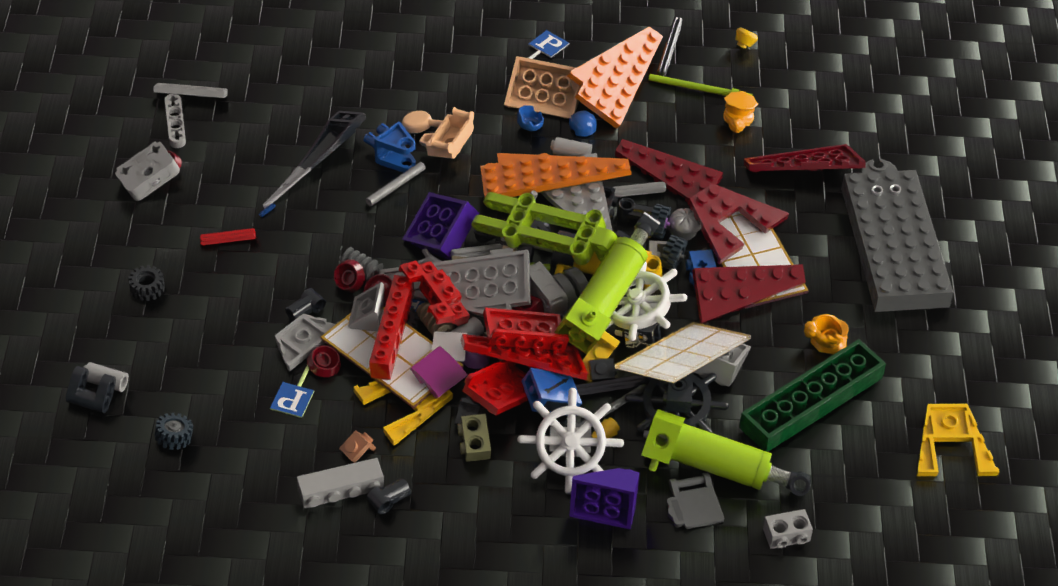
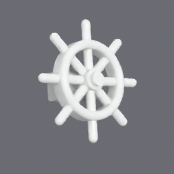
(641, 309)
(569, 440)

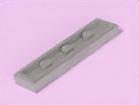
(190, 90)

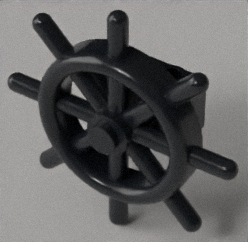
(678, 399)

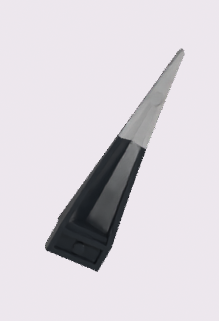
(334, 133)

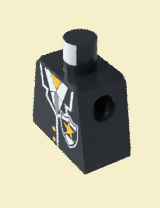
(644, 337)

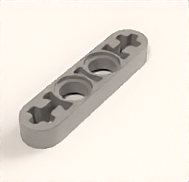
(175, 120)

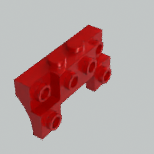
(439, 292)

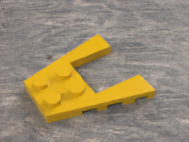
(952, 424)
(401, 428)

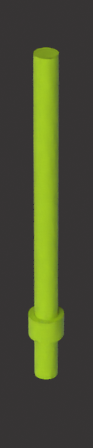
(691, 85)

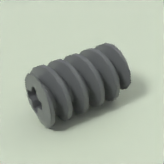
(370, 267)

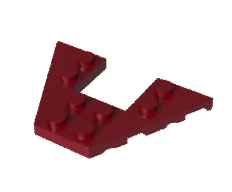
(718, 203)

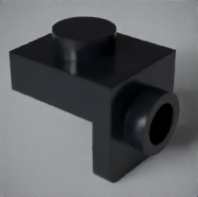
(602, 369)
(467, 407)

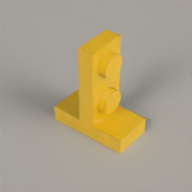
(601, 350)

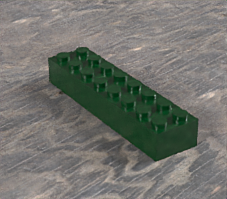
(812, 395)

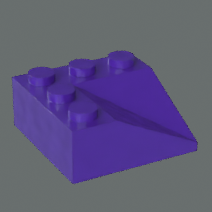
(441, 225)
(605, 497)

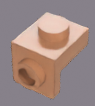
(357, 445)

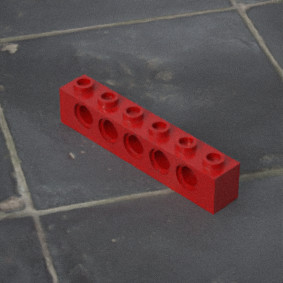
(391, 328)

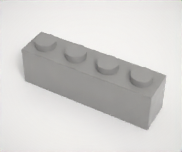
(340, 482)

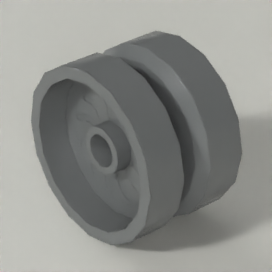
(572, 282)

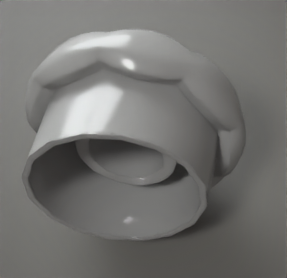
(684, 223)

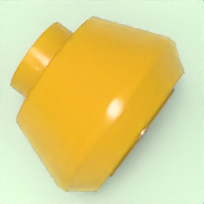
(745, 38)

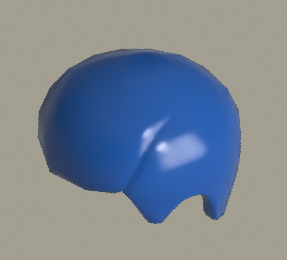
(529, 119)
(583, 123)

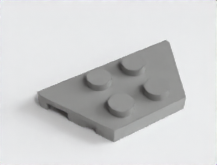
(301, 338)

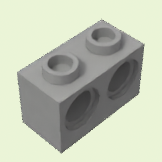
(787, 527)

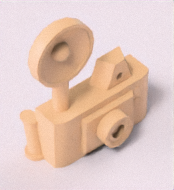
(448, 137)

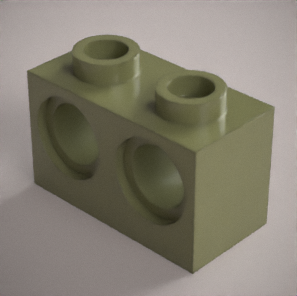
(478, 437)

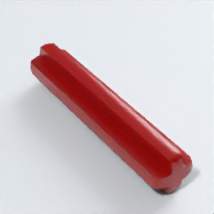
(227, 236)

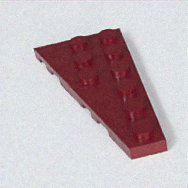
(811, 159)
(733, 288)

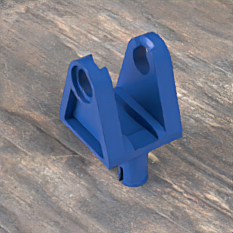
(391, 147)

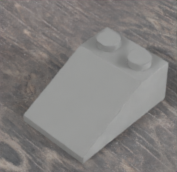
(726, 366)

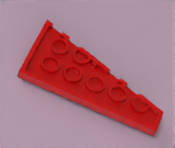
(562, 362)

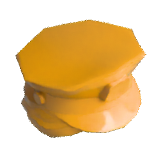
(739, 110)
(827, 333)

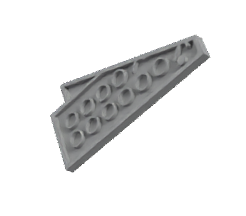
(581, 198)
(485, 280)

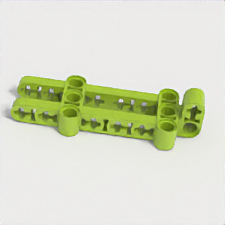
(517, 229)

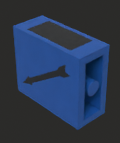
(548, 388)

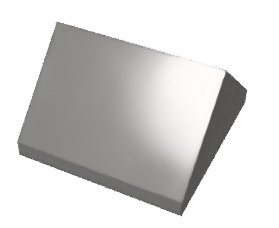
(368, 309)

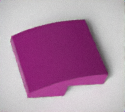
(438, 371)

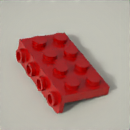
(524, 329)
(497, 386)

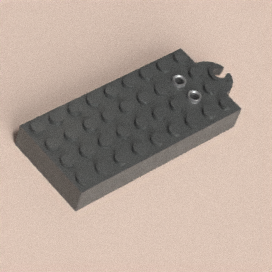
(896, 239)

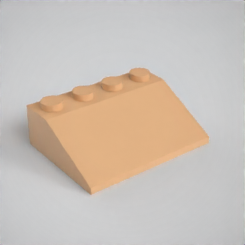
(543, 87)

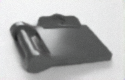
(694, 506)

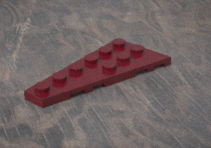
(679, 174)

